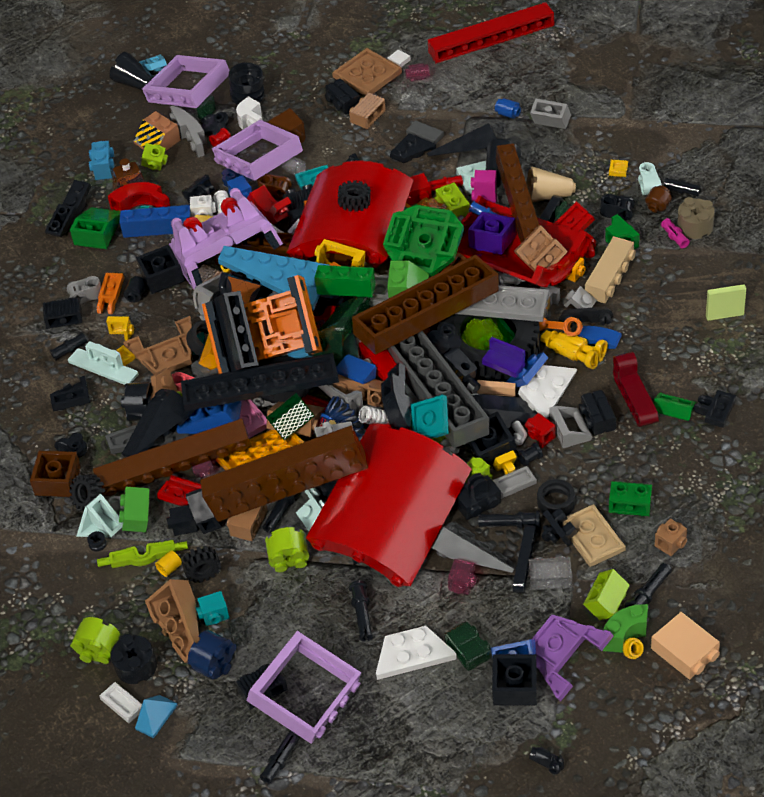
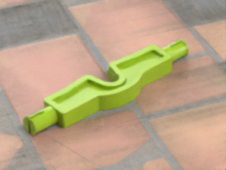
(131, 556)

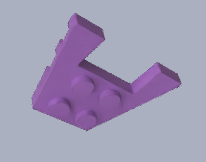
(557, 643)

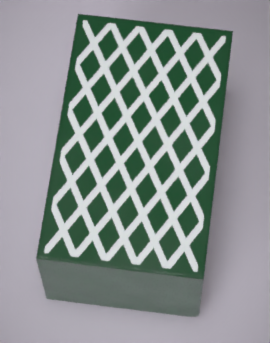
(290, 416)

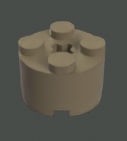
(696, 217)

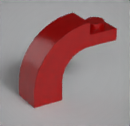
(138, 194)
(268, 206)

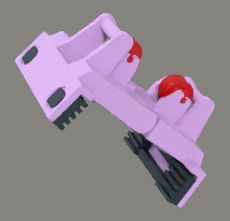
(199, 241)

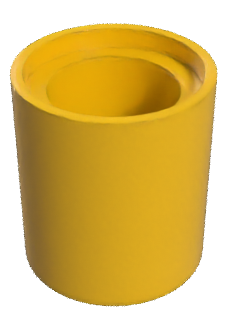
(168, 563)

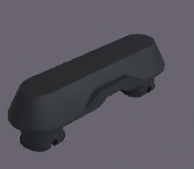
(593, 314)

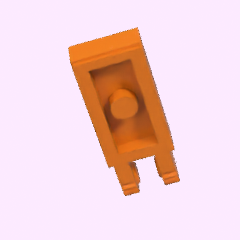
(110, 292)

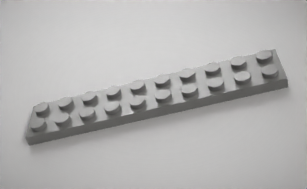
(507, 303)

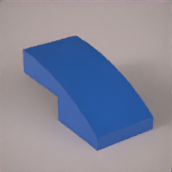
(595, 333)

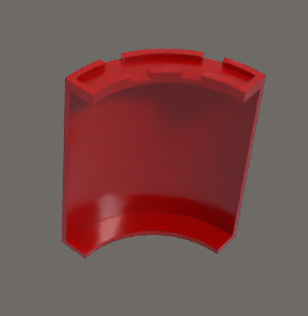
(361, 229)
(509, 263)
(393, 506)

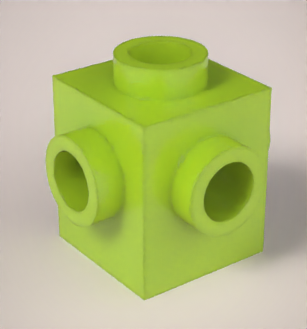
(154, 157)

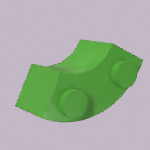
(626, 624)

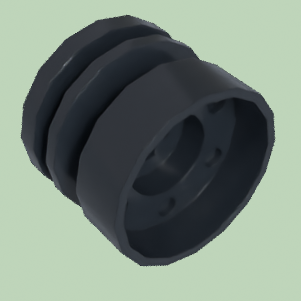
(245, 82)

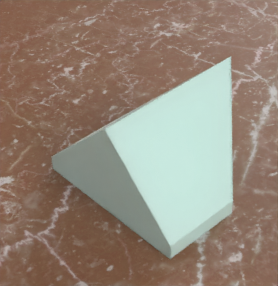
(99, 517)

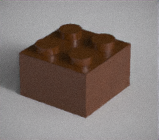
(54, 473)

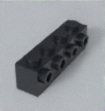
(236, 331)

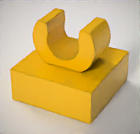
(505, 462)

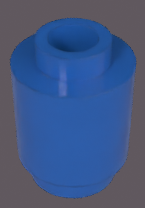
(507, 108)

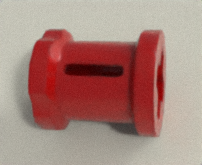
(219, 137)

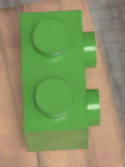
(135, 509)

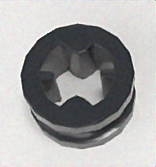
(96, 536)

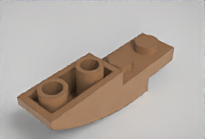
(370, 391)

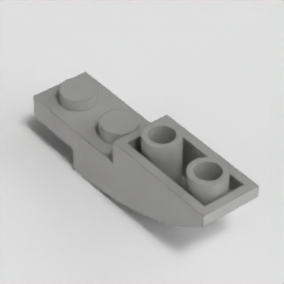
(189, 129)

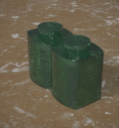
(468, 645)

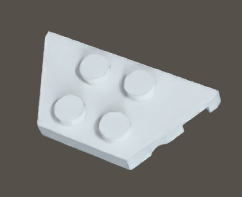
(546, 388)
(412, 651)

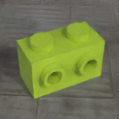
(453, 199)
(606, 594)

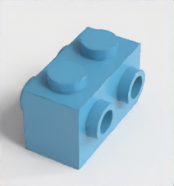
(102, 160)

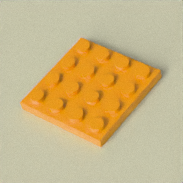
(262, 445)

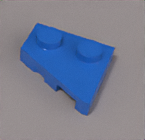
(531, 367)

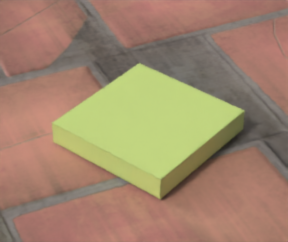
(725, 302)

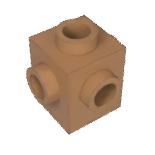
(670, 537)

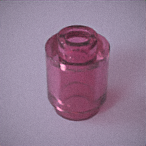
(417, 72)

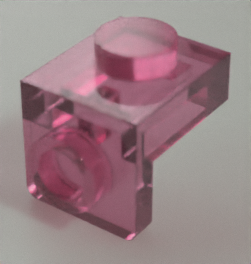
(204, 469)

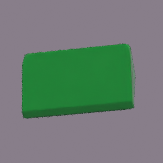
(674, 406)

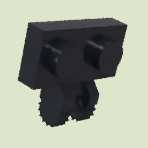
(715, 408)

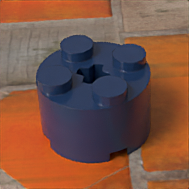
(211, 655)

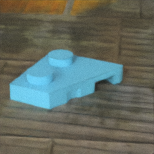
(154, 63)

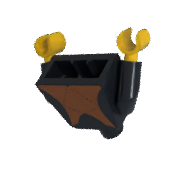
(250, 289)

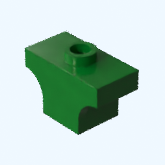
(621, 229)

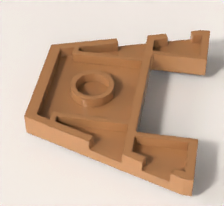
(167, 354)

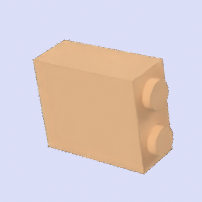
(685, 645)

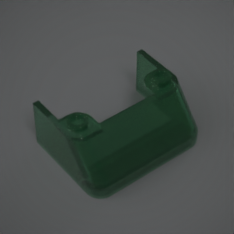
(340, 326)

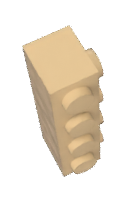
(610, 269)

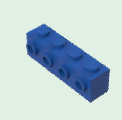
(151, 220)

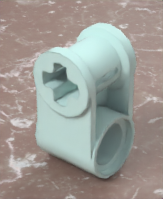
(648, 177)

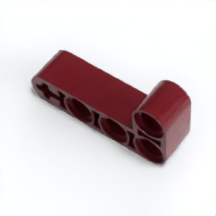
(633, 390)

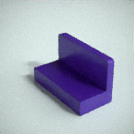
(504, 357)

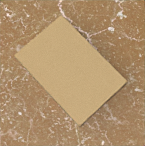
(595, 537)

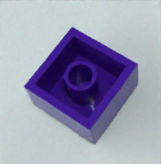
(491, 233)

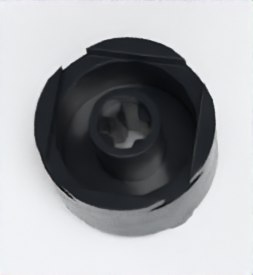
(136, 399)
(133, 659)

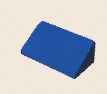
(356, 369)
(521, 647)

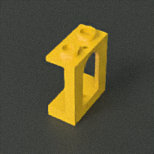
(326, 245)

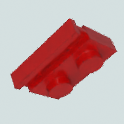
(576, 218)
(175, 490)

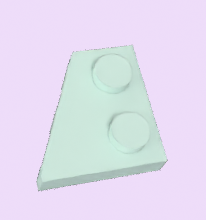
(467, 172)

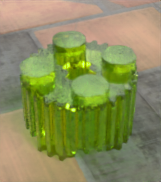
(479, 333)

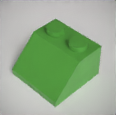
(403, 276)

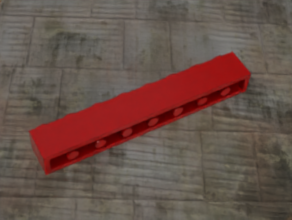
(490, 32)

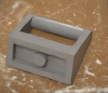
(569, 438)

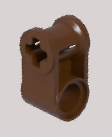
(275, 185)

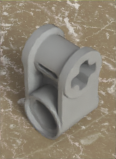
(86, 289)

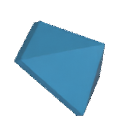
(154, 714)

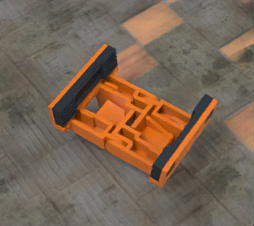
(297, 325)

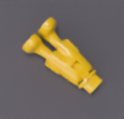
(575, 347)

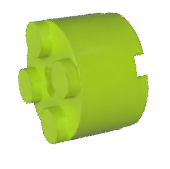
(287, 549)
(95, 640)

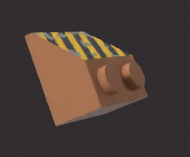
(157, 130)

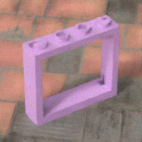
(157, 91)
(288, 147)
(323, 658)

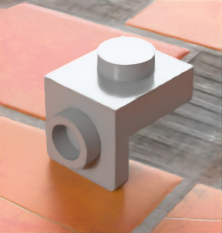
(580, 299)

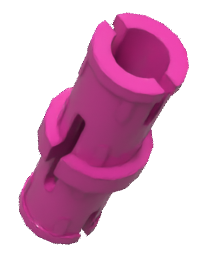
(680, 239)

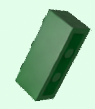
(345, 281)

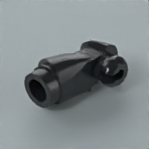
(545, 758)

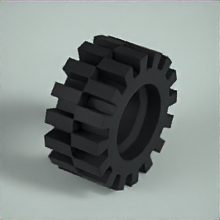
(354, 196)
(79, 490)
(201, 564)

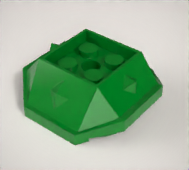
(422, 224)

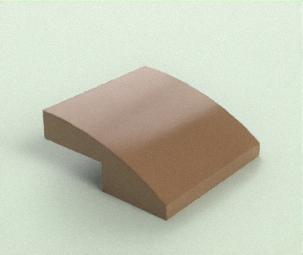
(540, 249)

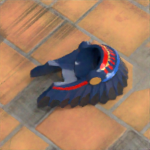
(339, 412)

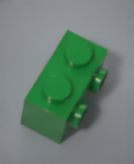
(630, 498)

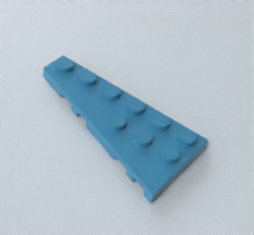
(271, 269)

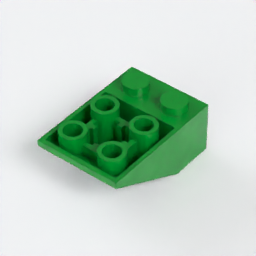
(95, 227)

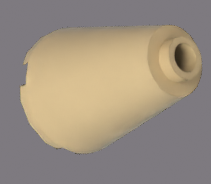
(545, 184)

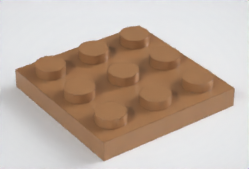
(367, 72)

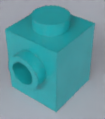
(212, 608)

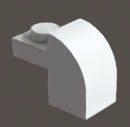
(248, 112)

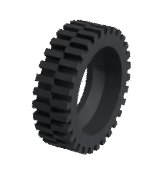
(526, 338)

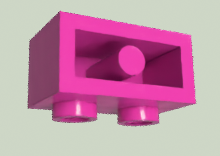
(484, 185)

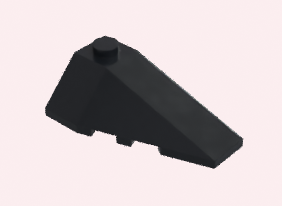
(509, 408)

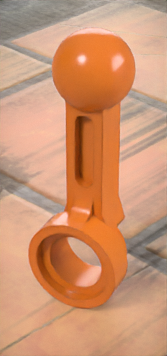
(562, 325)

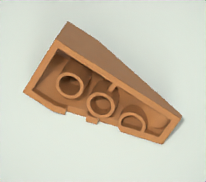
(175, 612)

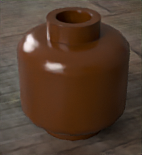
(658, 198)

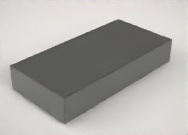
(425, 131)

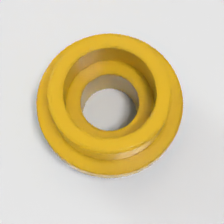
(637, 648)

